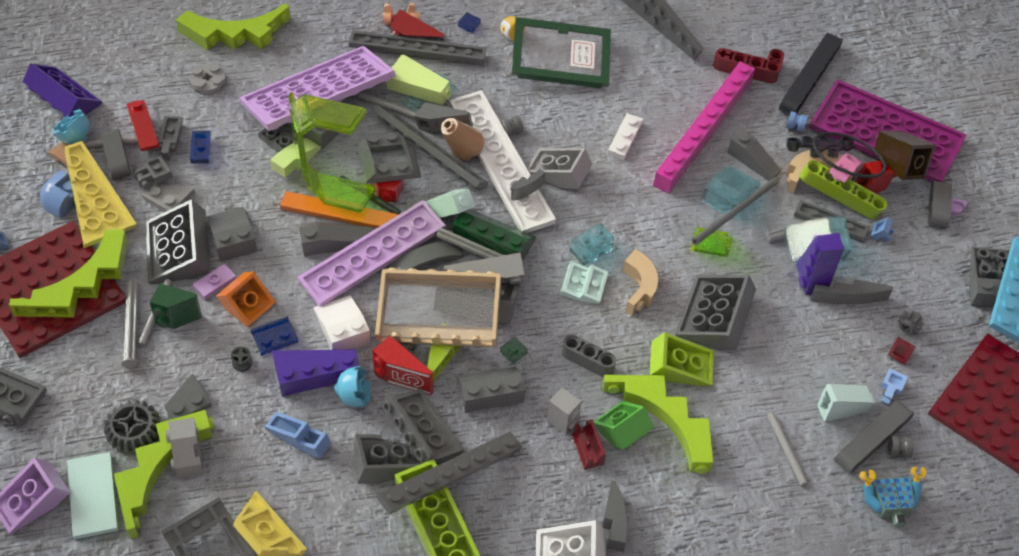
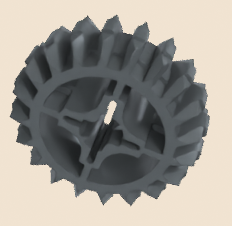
(124, 420)

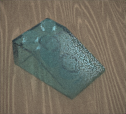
(728, 189)
(801, 235)

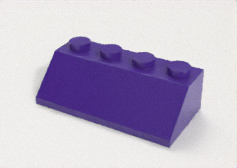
(59, 90)

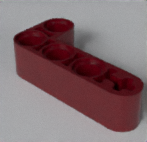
(765, 69)

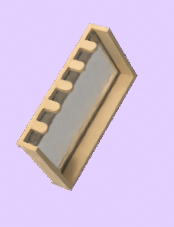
(439, 307)

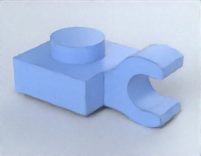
(893, 384)

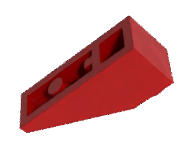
(410, 26)
(142, 125)

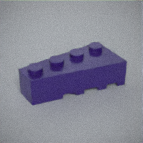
(819, 261)
(311, 369)

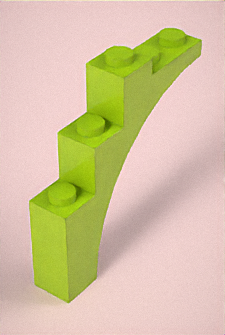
(256, 30)

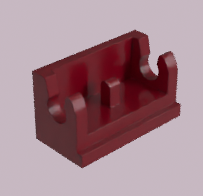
(588, 445)

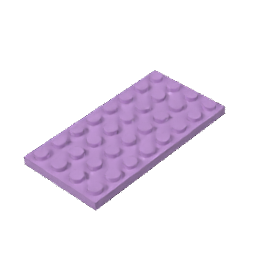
(329, 80)

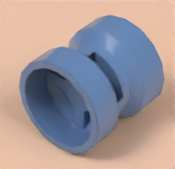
(796, 121)

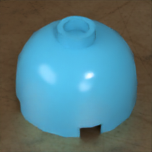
(73, 128)
(353, 387)

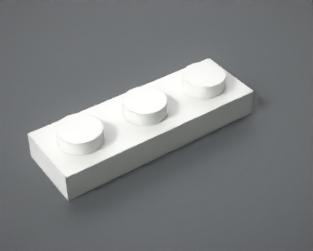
(625, 136)

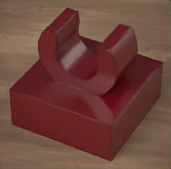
(901, 350)

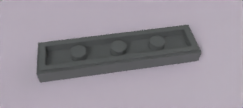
(808, 211)

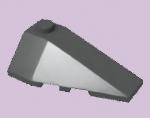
(380, 459)

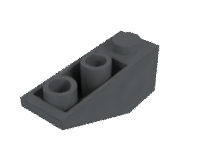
(432, 116)

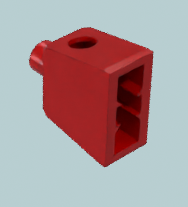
(875, 184)

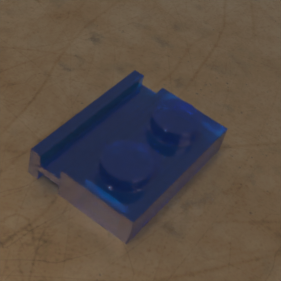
(274, 336)

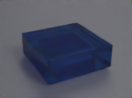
(469, 22)

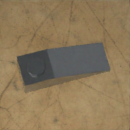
(753, 155)

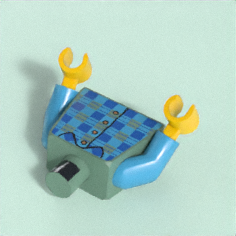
(893, 496)

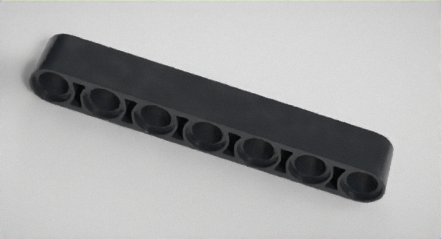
(810, 74)

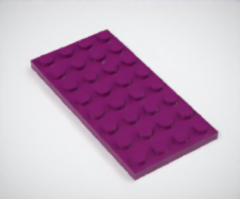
(864, 115)

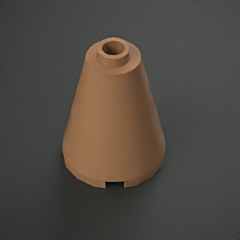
(462, 139)

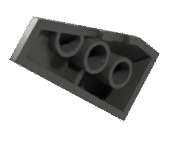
(329, 237)

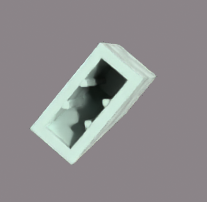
(451, 202)
(844, 401)

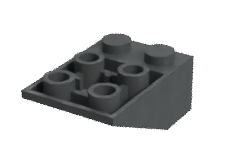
(986, 275)

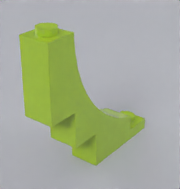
(62, 297)
(673, 411)
(137, 483)

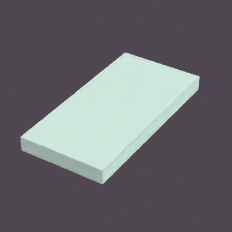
(92, 495)

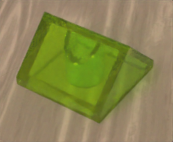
(716, 244)

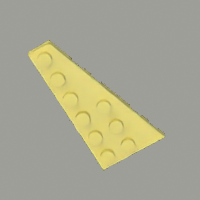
(94, 197)

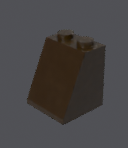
(905, 153)

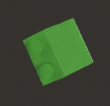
(624, 424)

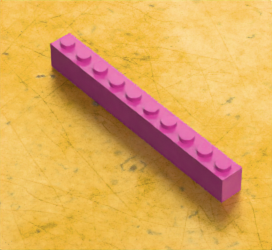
(703, 128)

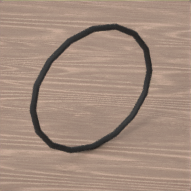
(842, 169)

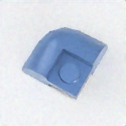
(57, 195)

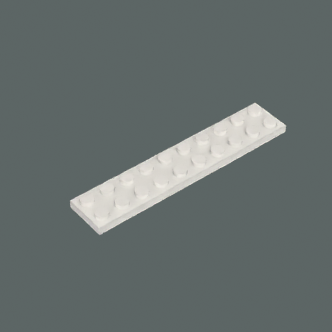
(504, 164)

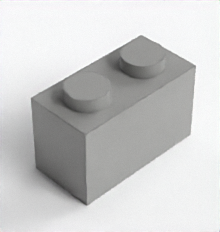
(564, 411)

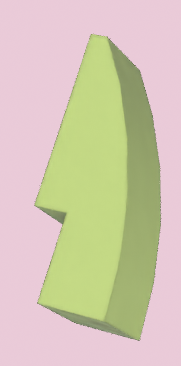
(286, 159)

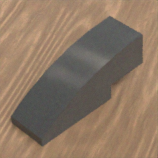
(616, 519)

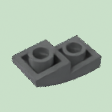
(275, 139)
(525, 187)

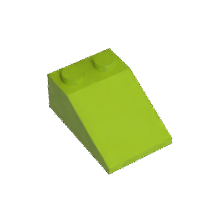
(681, 361)

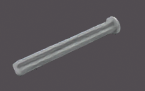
(130, 326)

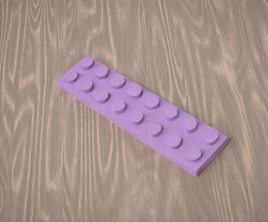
(371, 253)

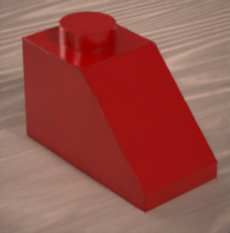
(389, 190)

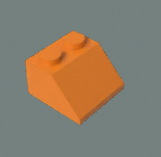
(246, 298)

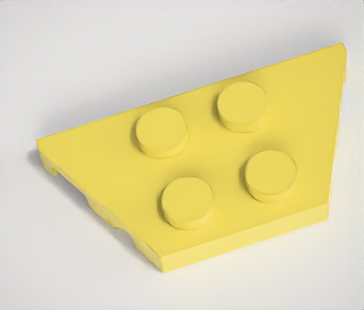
(266, 530)

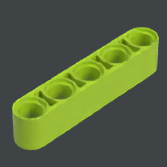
(847, 193)

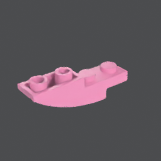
(849, 163)

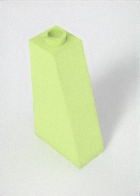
(418, 81)

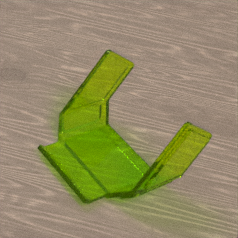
(340, 117)

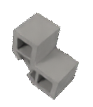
(185, 448)

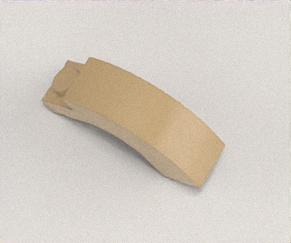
(800, 162)
(645, 274)

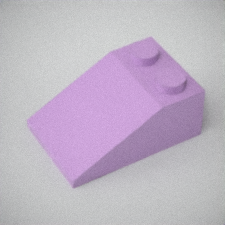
(31, 495)

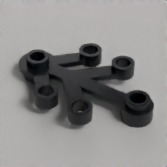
(823, 143)

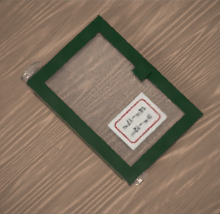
(560, 53)

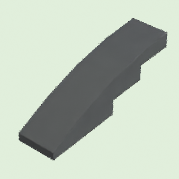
(858, 293)

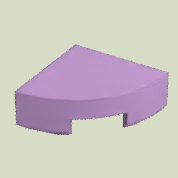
(957, 206)

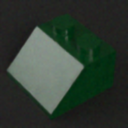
(174, 307)

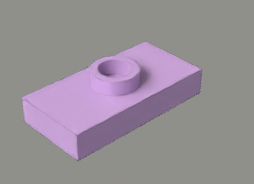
(214, 281)

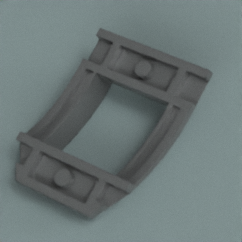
(387, 171)
(201, 521)

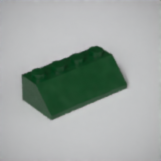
(492, 233)

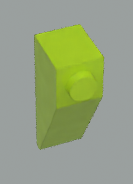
(439, 357)

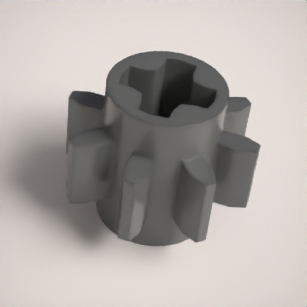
(910, 322)

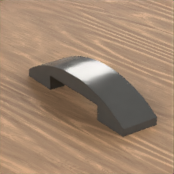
(427, 255)

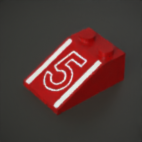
(400, 367)

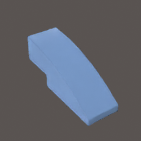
(298, 434)

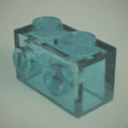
(592, 244)

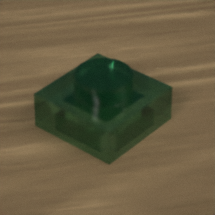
(513, 350)

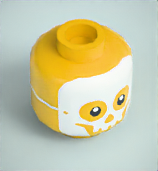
(507, 27)

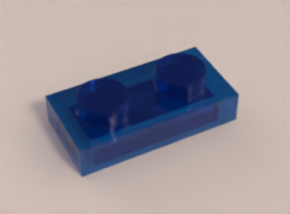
(200, 147)

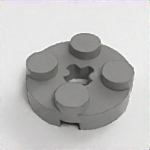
(211, 71)

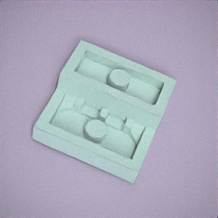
(584, 283)

